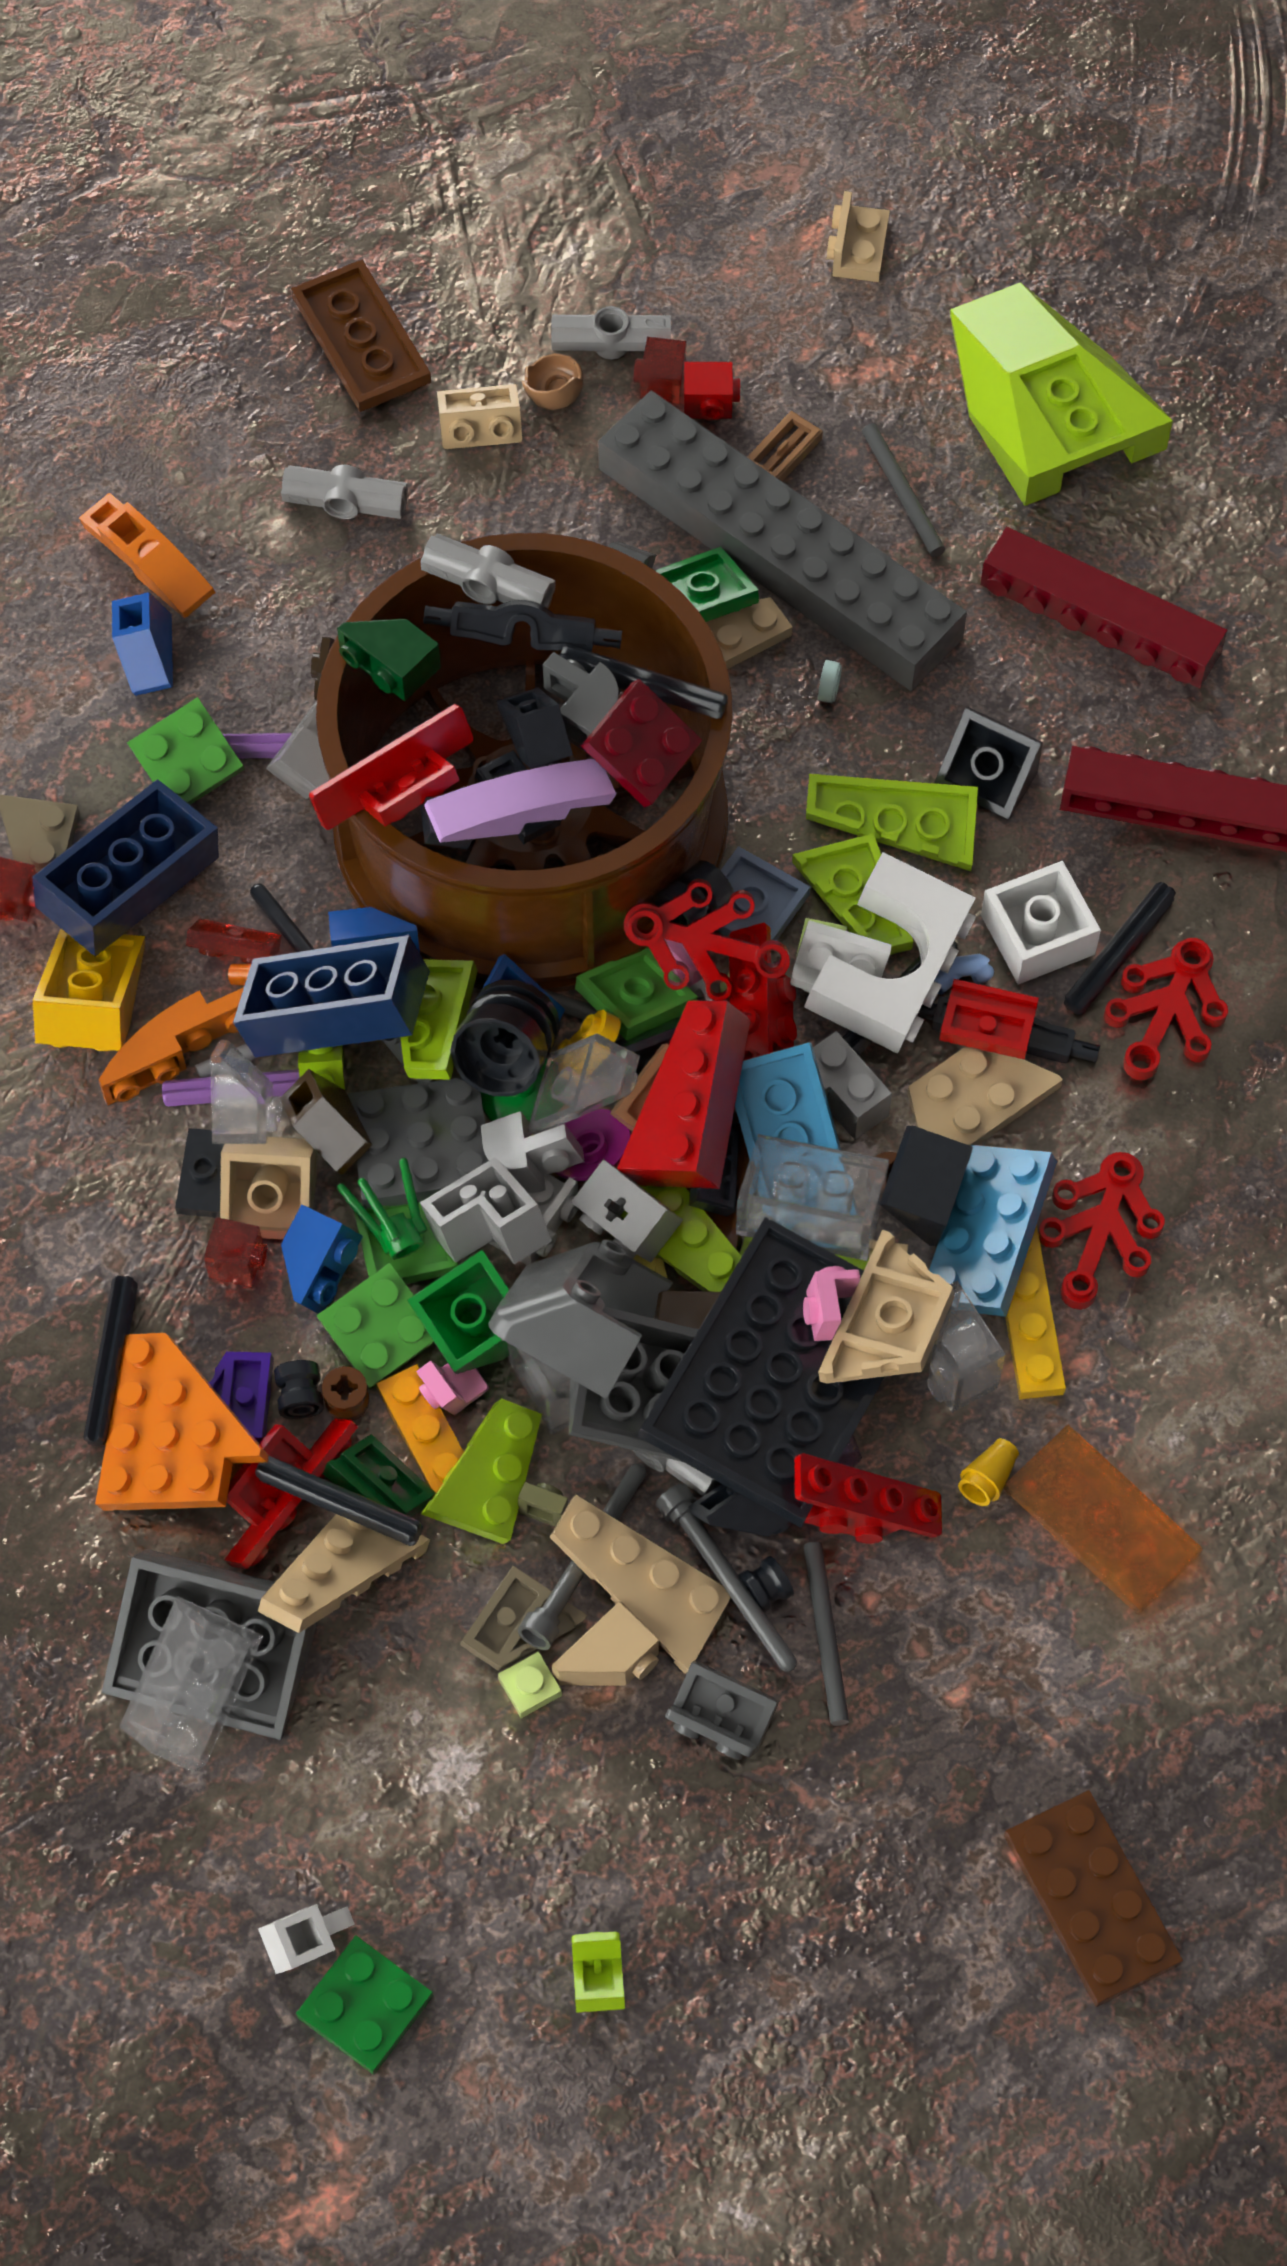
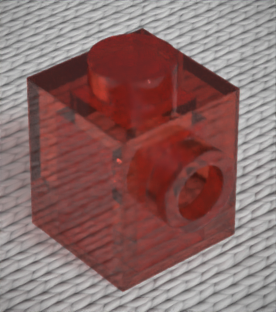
(662, 368)
(16, 889)
(235, 1252)

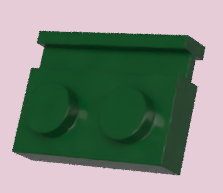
(379, 1476)

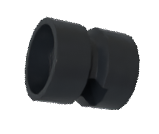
(701, 870)

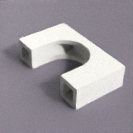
(889, 1007)

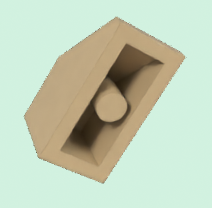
(609, 1652)

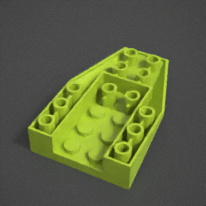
(1047, 392)

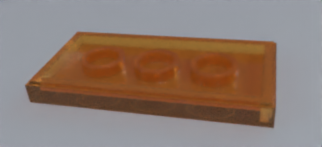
(1103, 1519)

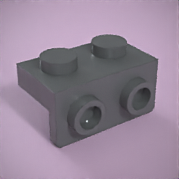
(722, 1711)

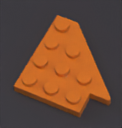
(169, 1433)

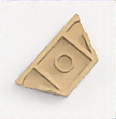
(978, 1094)
(889, 1318)

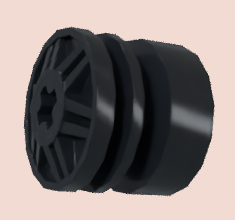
(505, 1038)

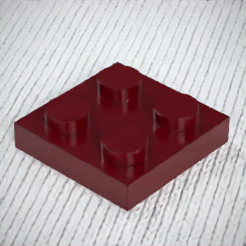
(641, 743)

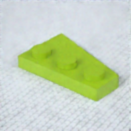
(839, 876)
(440, 1014)
(488, 1478)

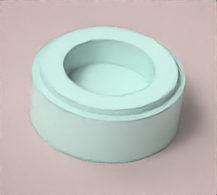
(829, 681)

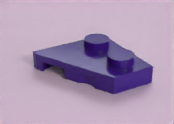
(245, 1386)

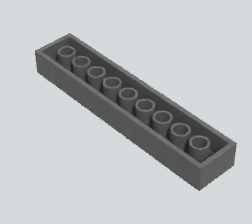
(782, 540)

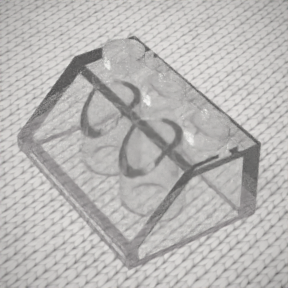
(813, 1192)
(189, 1684)

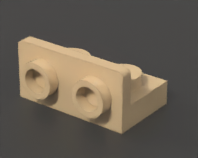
(859, 240)
(479, 416)

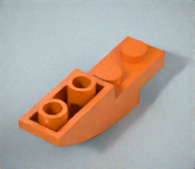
(148, 553)
(158, 1047)

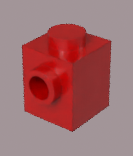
(710, 390)

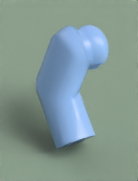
(963, 966)

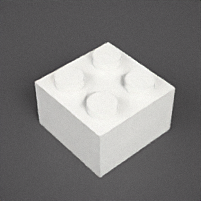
(1040, 922)

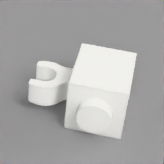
(302, 1936)

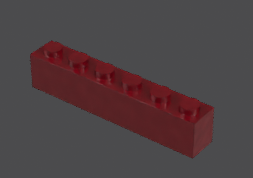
(1103, 607)
(1176, 798)

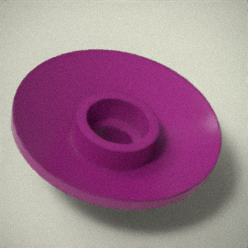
(600, 1138)

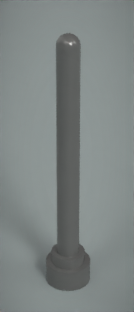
(674, 1507)
(541, 1626)

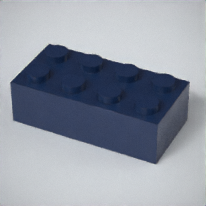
(126, 867)
(332, 996)

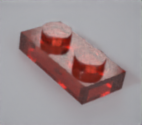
(220, 938)

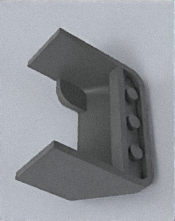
(559, 1314)

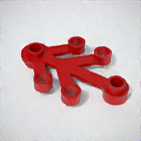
(699, 938)
(1169, 1002)
(1103, 1220)

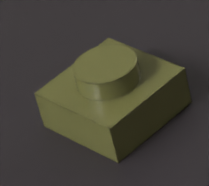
(542, 1503)

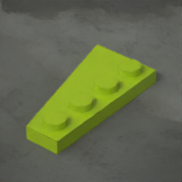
(907, 815)
(697, 1245)

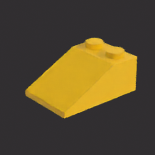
(88, 997)

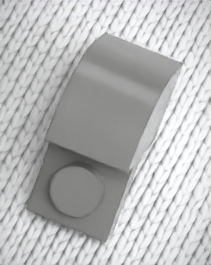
(530, 1155)

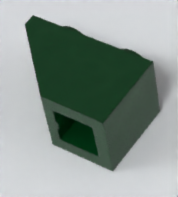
(391, 652)

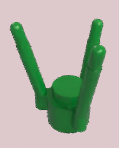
(396, 1233)

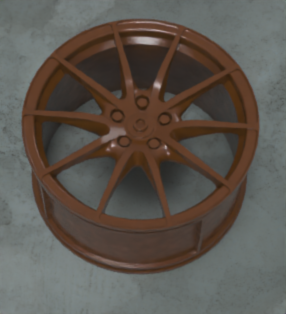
(540, 918)

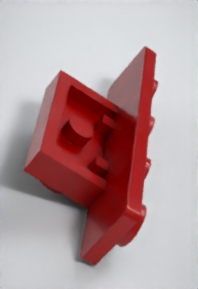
(398, 774)
(762, 999)
(864, 1502)
(269, 1507)

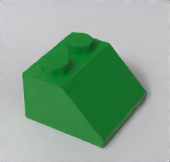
(458, 1313)

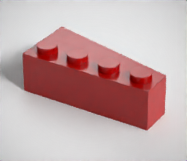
(691, 1103)

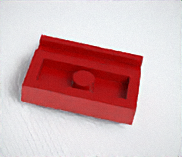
(989, 1019)

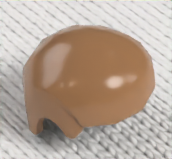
(553, 381)

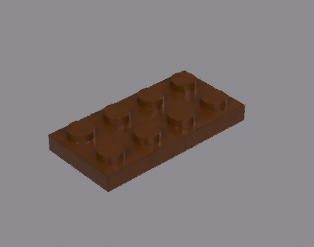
(361, 335)
(1093, 1898)

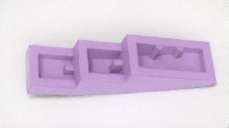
(523, 797)

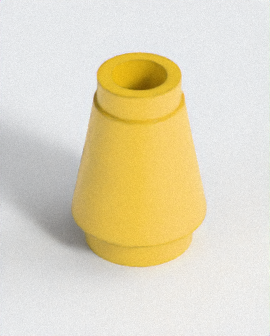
(987, 1474)

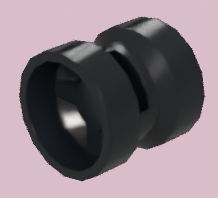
(299, 1391)

